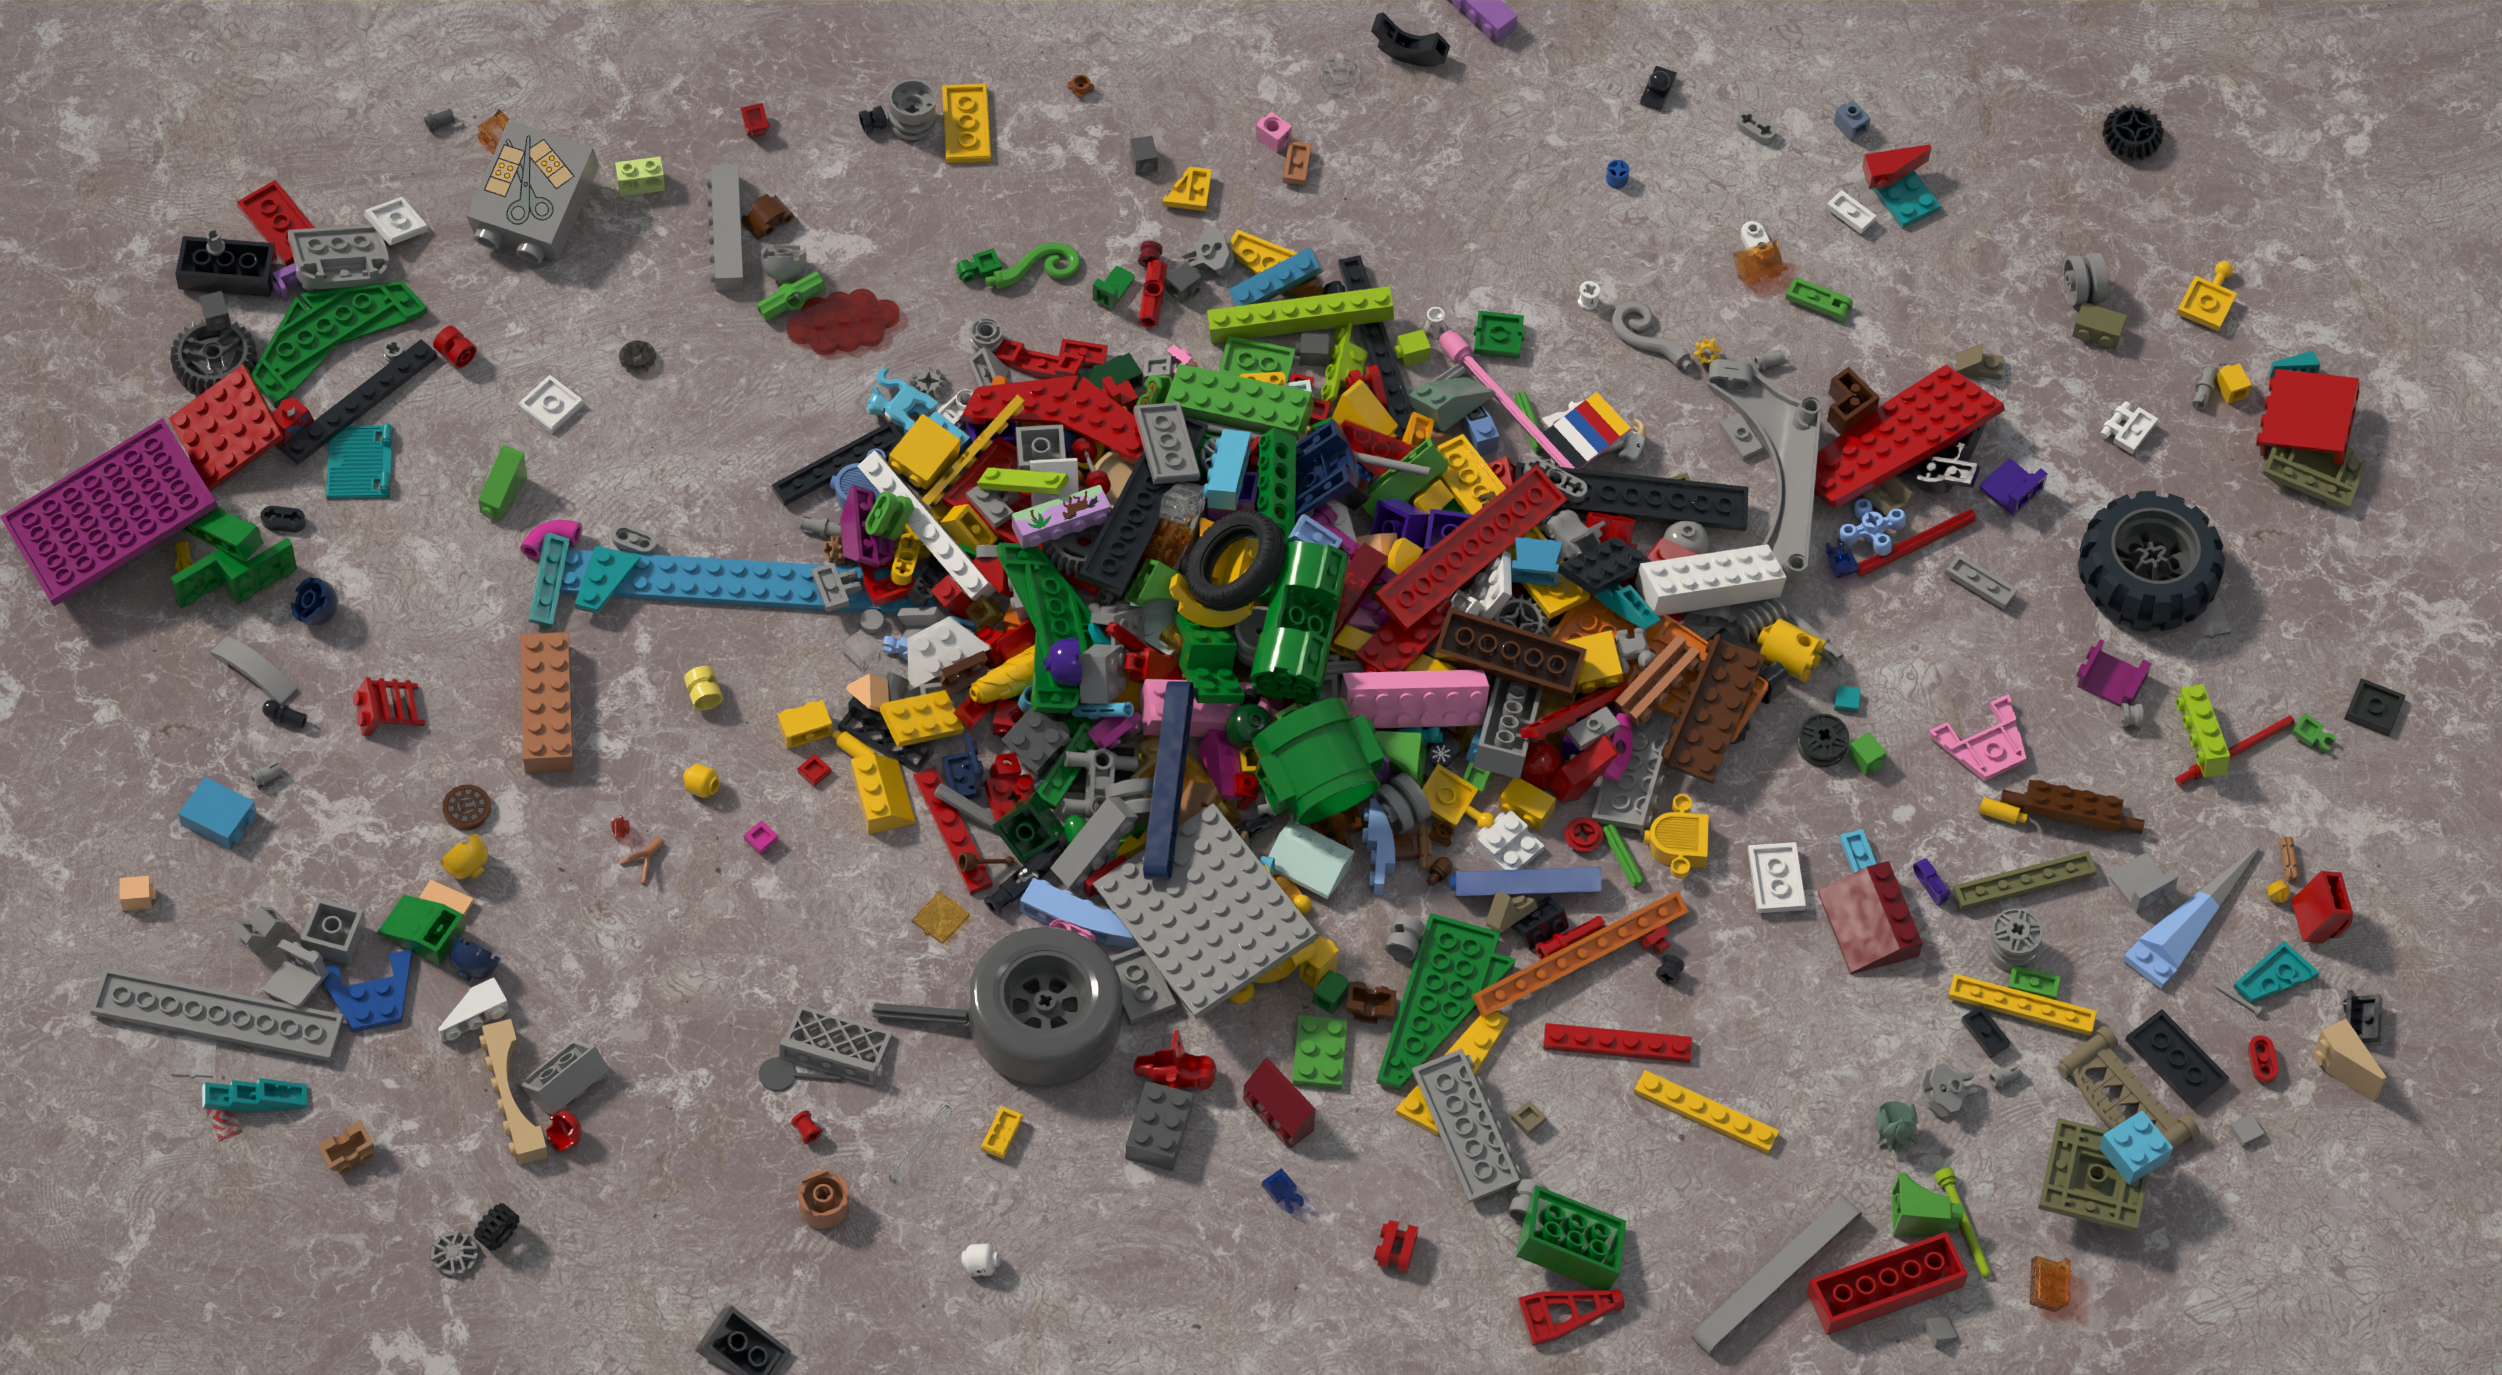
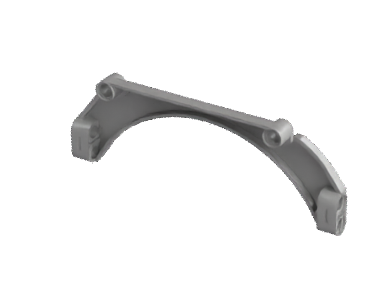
(1792, 444)

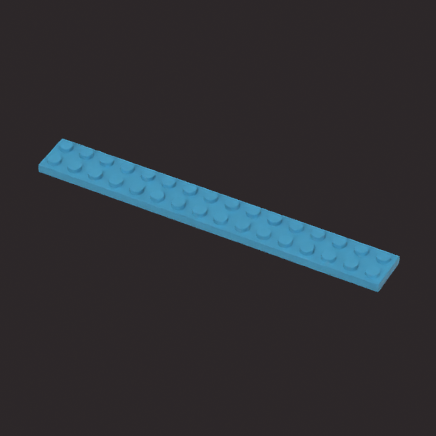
(729, 582)

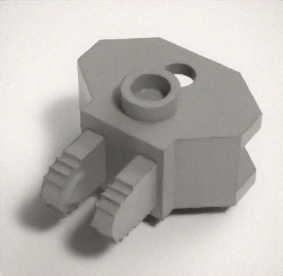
(1212, 251)
(1947, 1088)

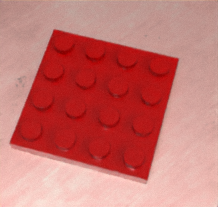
(226, 427)

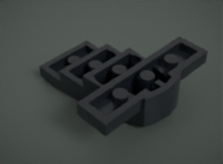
(1948, 466)

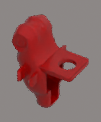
(1176, 1067)

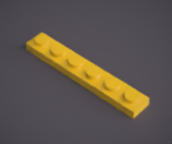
(2022, 1004)
(1706, 1112)

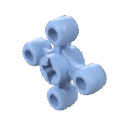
(1872, 527)

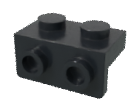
(2364, 1015)

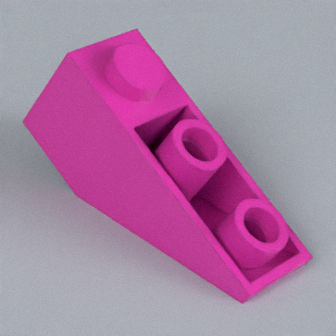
(1221, 761)

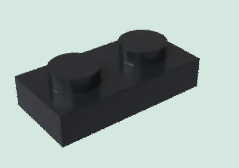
(1985, 1031)

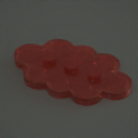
(843, 321)

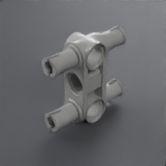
(1096, 777)

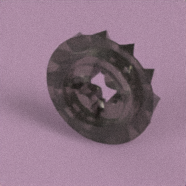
(635, 349)

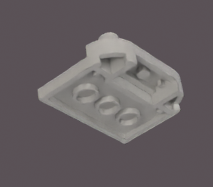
(339, 256)

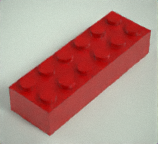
(1886, 1283)

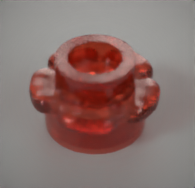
(619, 827)

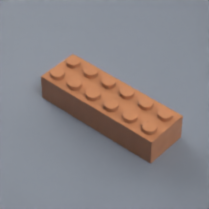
(546, 702)

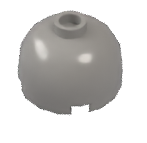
(784, 262)
(1689, 535)

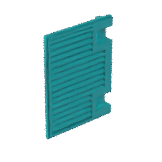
(358, 462)

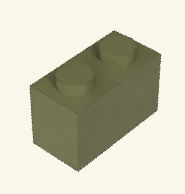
(2099, 325)

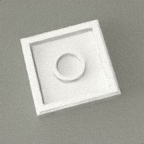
(396, 221)
(550, 404)

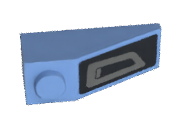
(1481, 431)

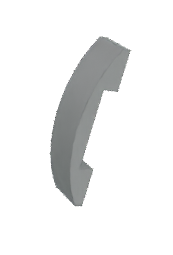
(256, 668)

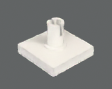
(1067, 466)

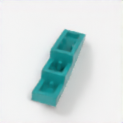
(1628, 605)
(258, 1096)

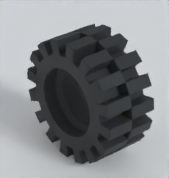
(496, 1227)

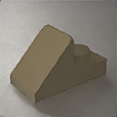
(1979, 364)
(1507, 910)

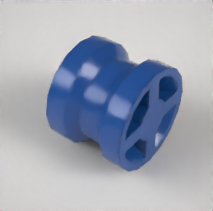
(1617, 174)

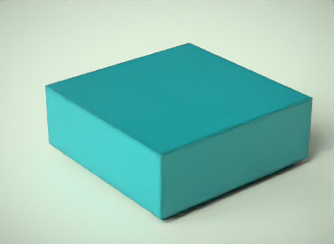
(1847, 698)

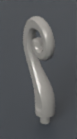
(1668, 348)

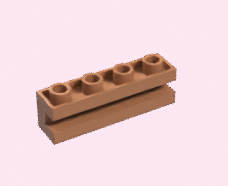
(1658, 680)

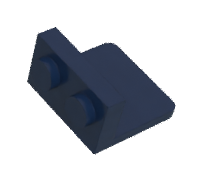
(964, 770)

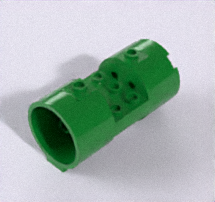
(1300, 622)

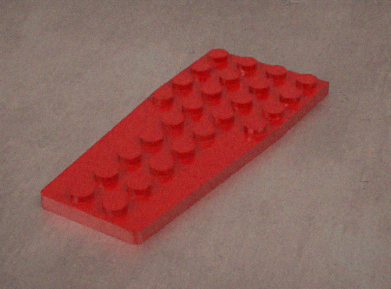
(1902, 434)

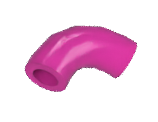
(533, 542)

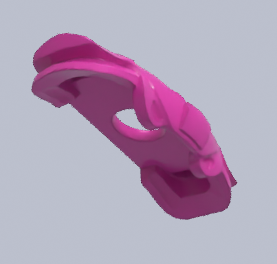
(1625, 735)

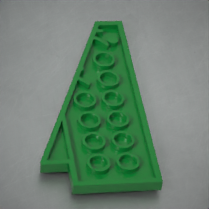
(1448, 969)

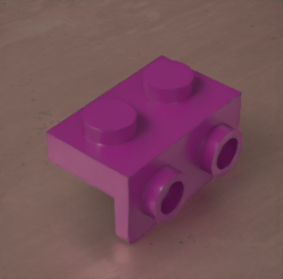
(1109, 730)

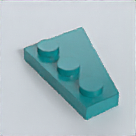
(603, 576)

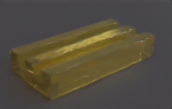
(1465, 736)

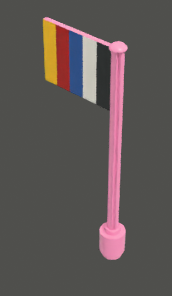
(1572, 439)

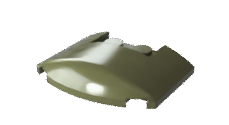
(2316, 474)

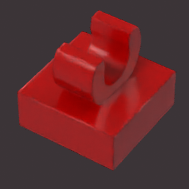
(1656, 940)

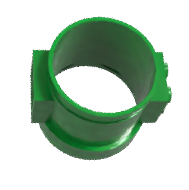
(1318, 761)

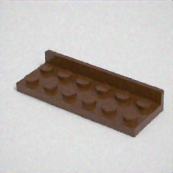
(1712, 709)

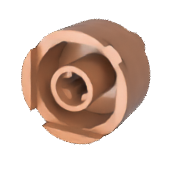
(826, 1212)

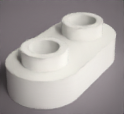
(1753, 238)

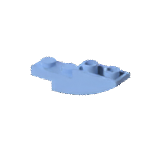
(1380, 844)

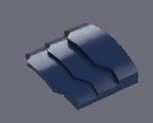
(1324, 468)

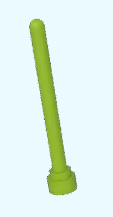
(1946, 1178)

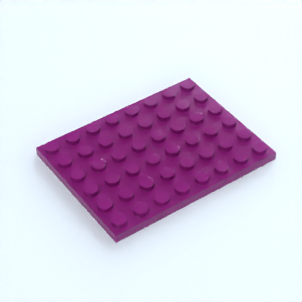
(108, 512)

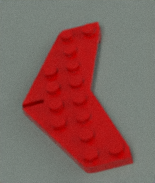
(1057, 403)

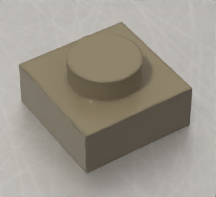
(1528, 1118)

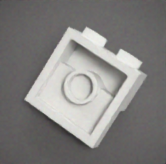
(1508, 842)

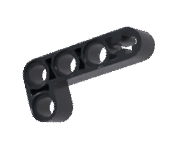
(1774, 674)

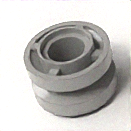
(982, 327)

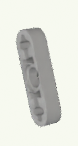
(1573, 482)

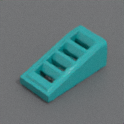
(2303, 362)

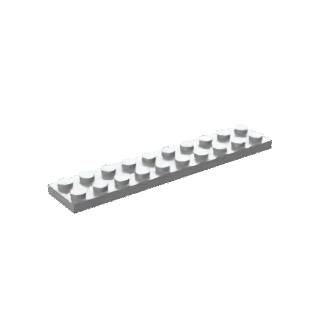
(217, 1014)

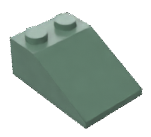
(1449, 400)

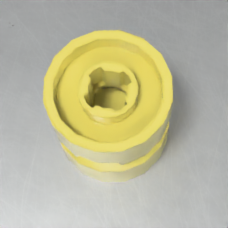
(704, 689)

